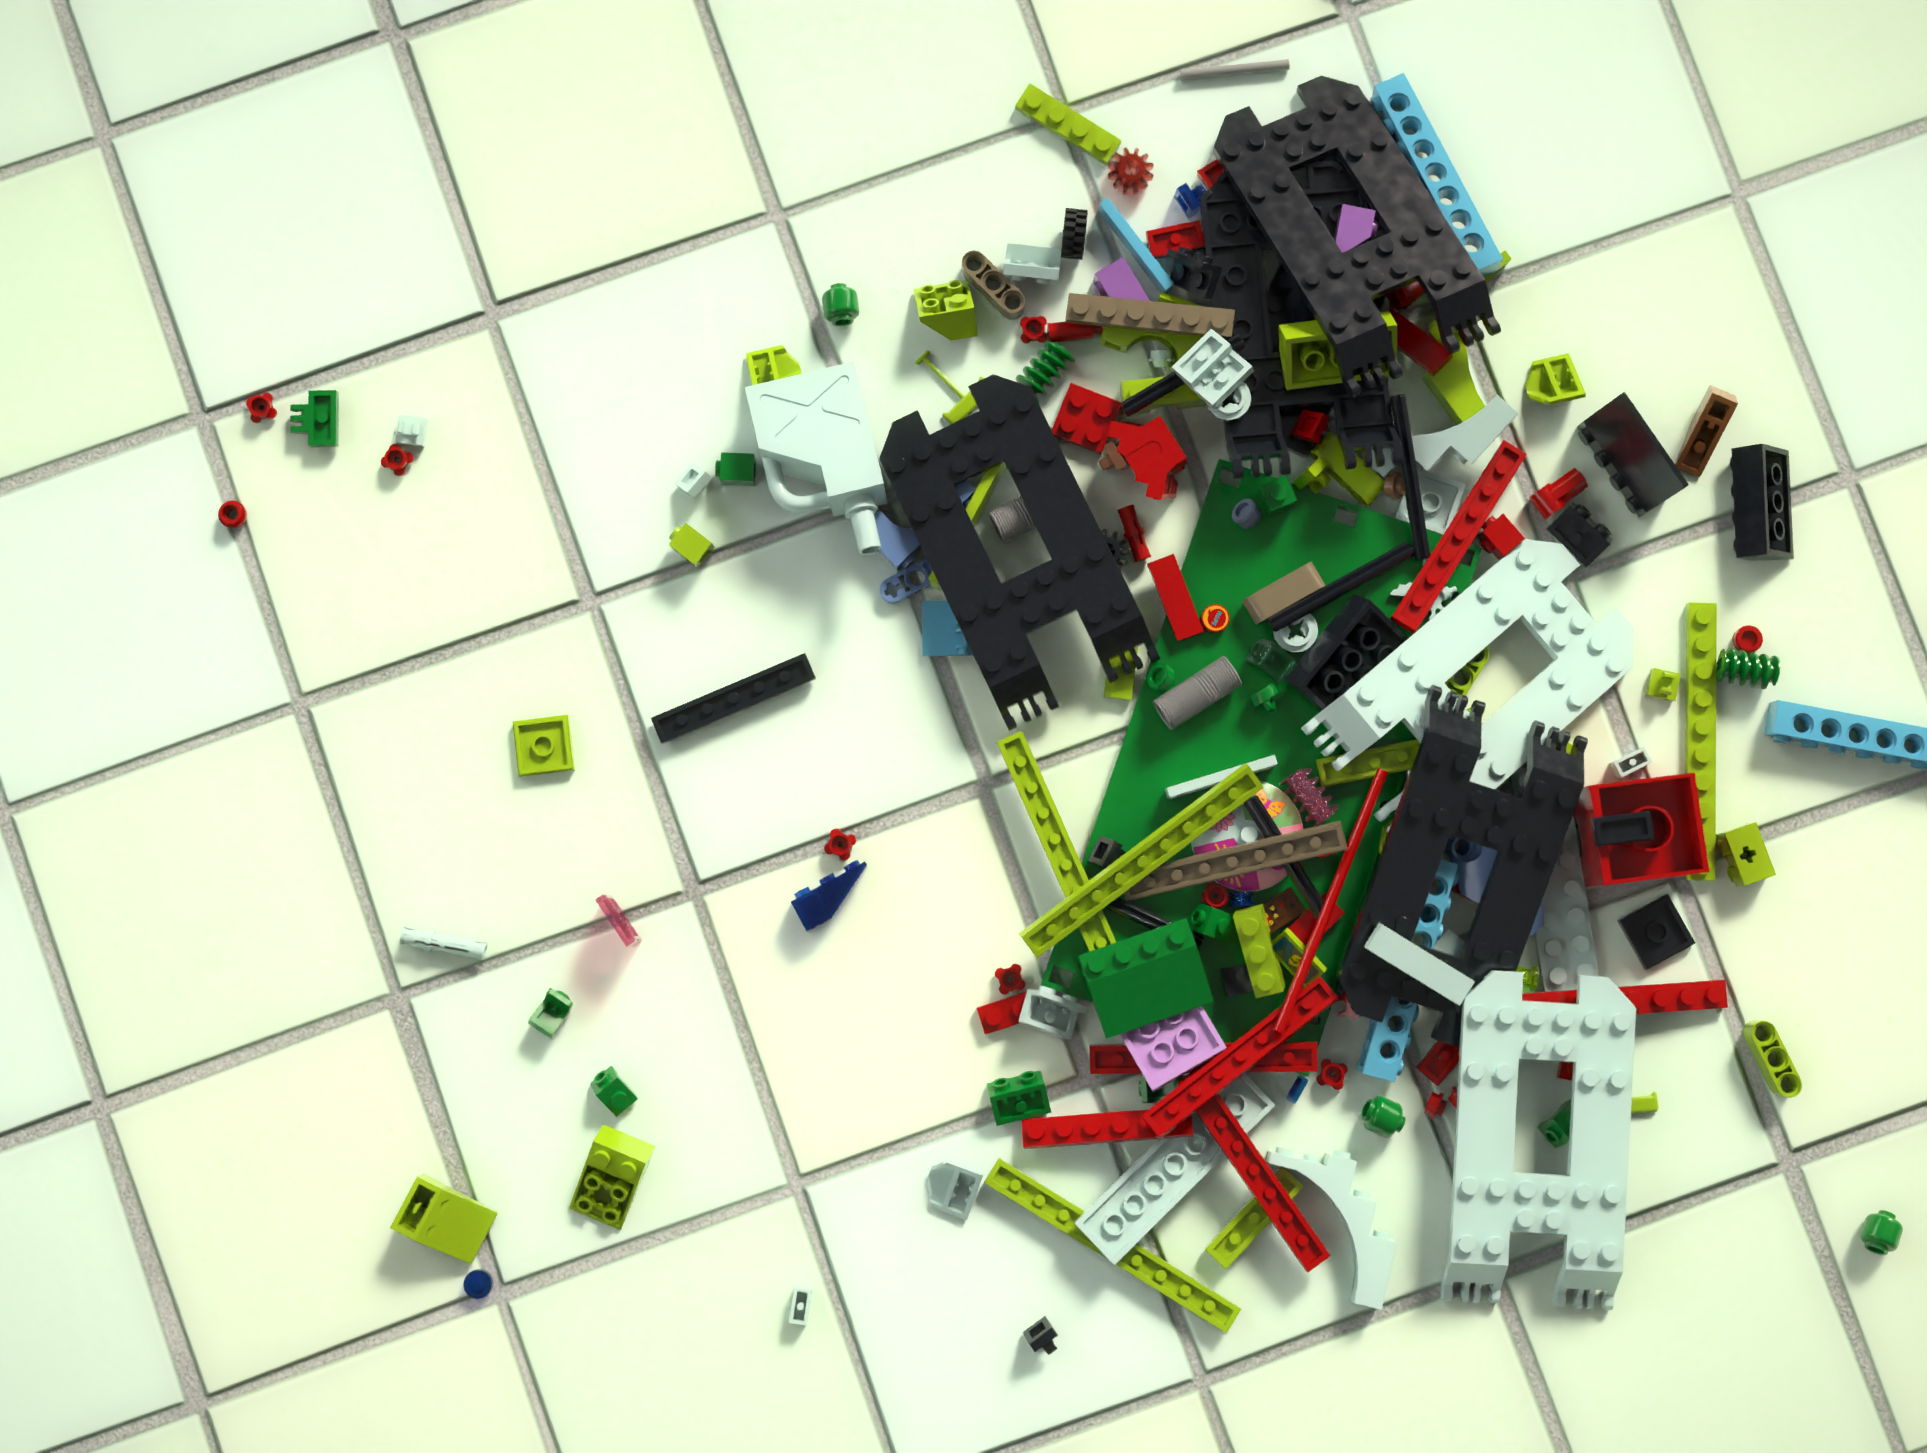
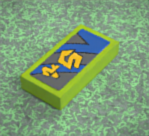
(1290, 951)

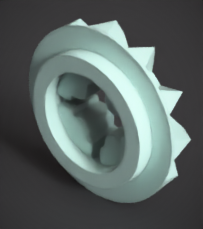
(1234, 411)
(1298, 644)

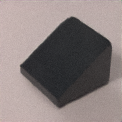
(1236, 980)

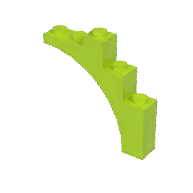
(1453, 383)

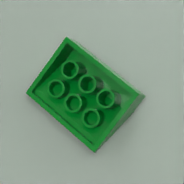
(1145, 978)

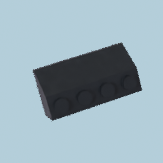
(1762, 503)

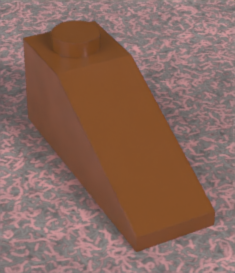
(1706, 430)

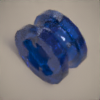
(1241, 899)

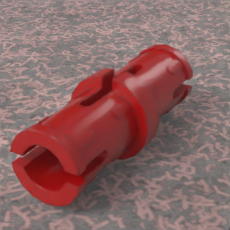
(1134, 533)

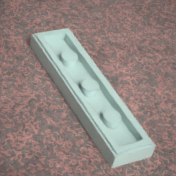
(1213, 779)
(1419, 964)

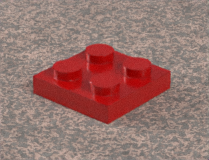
(1085, 418)

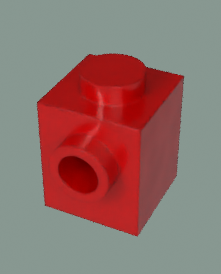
(1499, 536)

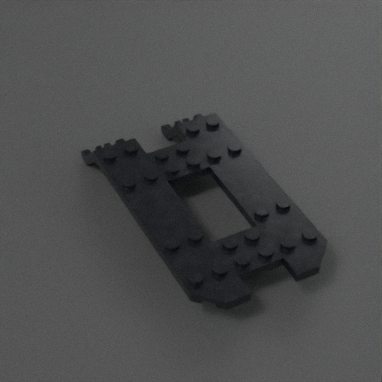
(1237, 246)
(1343, 284)
(1081, 565)
(1444, 803)

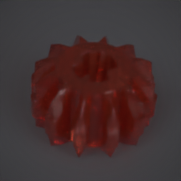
(1131, 181)

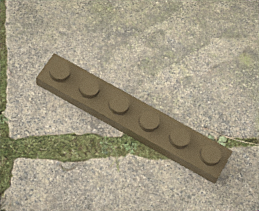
(1148, 315)

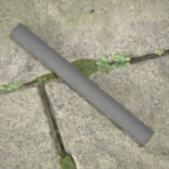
(1235, 69)

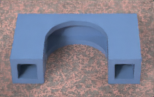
(901, 543)

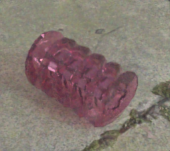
(1309, 796)

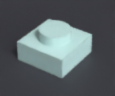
(693, 480)

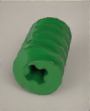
(1045, 368)
(1748, 667)

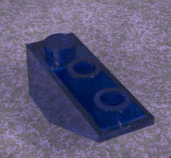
(823, 902)

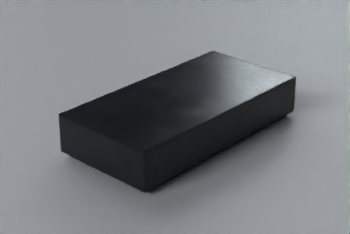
(1622, 828)

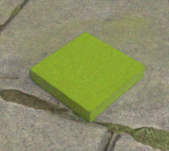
(543, 745)

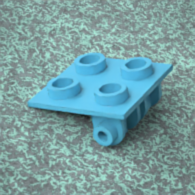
(941, 631)

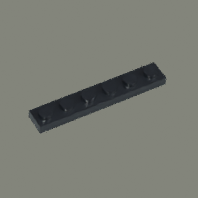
(733, 698)

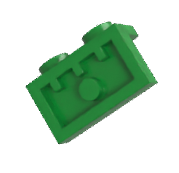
(1018, 1097)

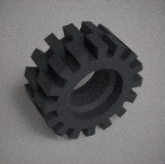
(1074, 233)

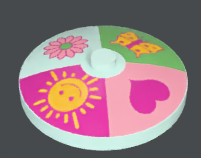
(1240, 828)

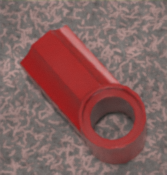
(1555, 495)

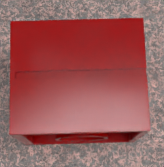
(1676, 824)

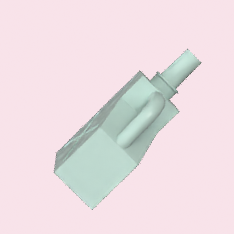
(821, 434)

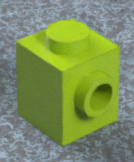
(690, 544)

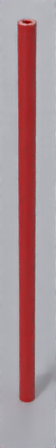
(1330, 901)

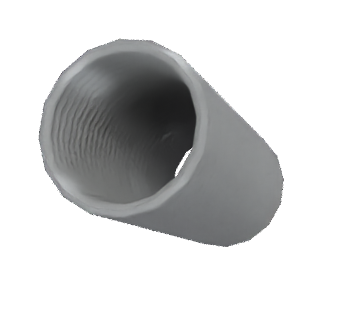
(1011, 520)
(1191, 696)

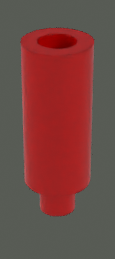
(1070, 332)

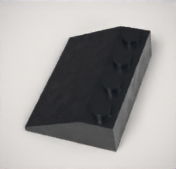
(1631, 455)
(1344, 652)

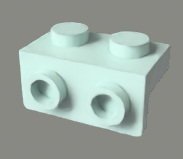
(1033, 262)
(1050, 1012)

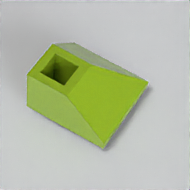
(947, 309)

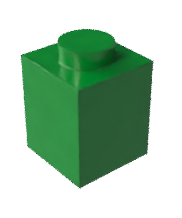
(736, 469)
(1276, 495)

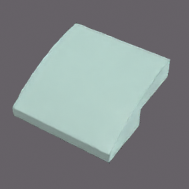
(1212, 369)

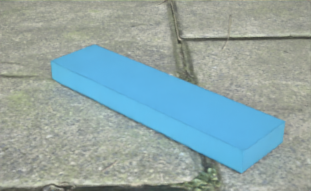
(1135, 246)

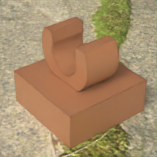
(1113, 458)

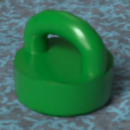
(1161, 678)
(1265, 697)

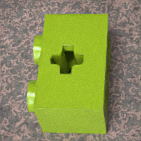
(1755, 865)

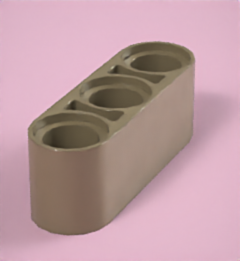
(990, 272)
(1283, 593)

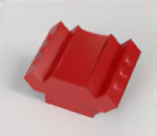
(1151, 455)

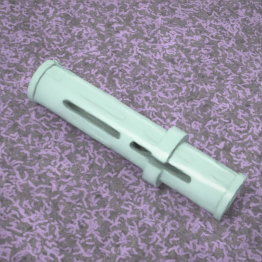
(433, 941)

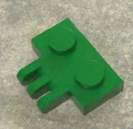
(318, 418)

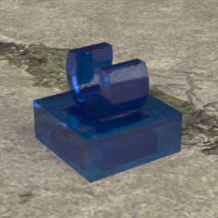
(1189, 199)

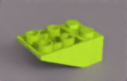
(611, 1176)
(444, 1219)

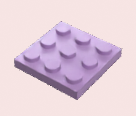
(1173, 1046)

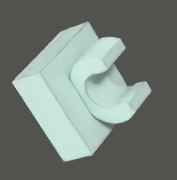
(411, 431)

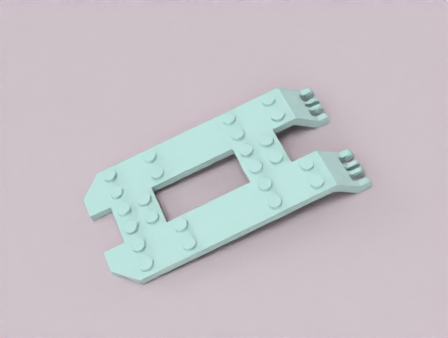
(1521, 587)
(1485, 1190)

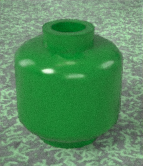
(840, 304)
(1383, 1116)
(1881, 1232)

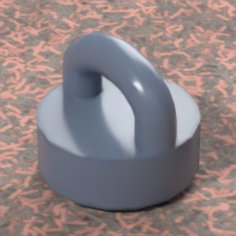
(1246, 513)

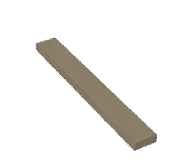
(1241, 859)

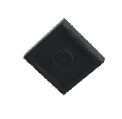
(1656, 931)

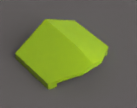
(771, 364)
(1554, 381)

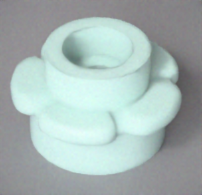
(1161, 358)

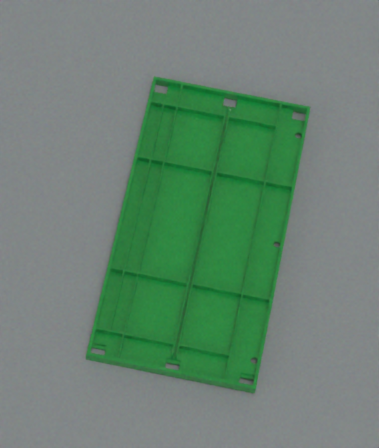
(1224, 569)

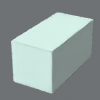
(1630, 762)
(800, 1305)

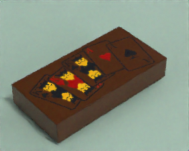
(1283, 908)

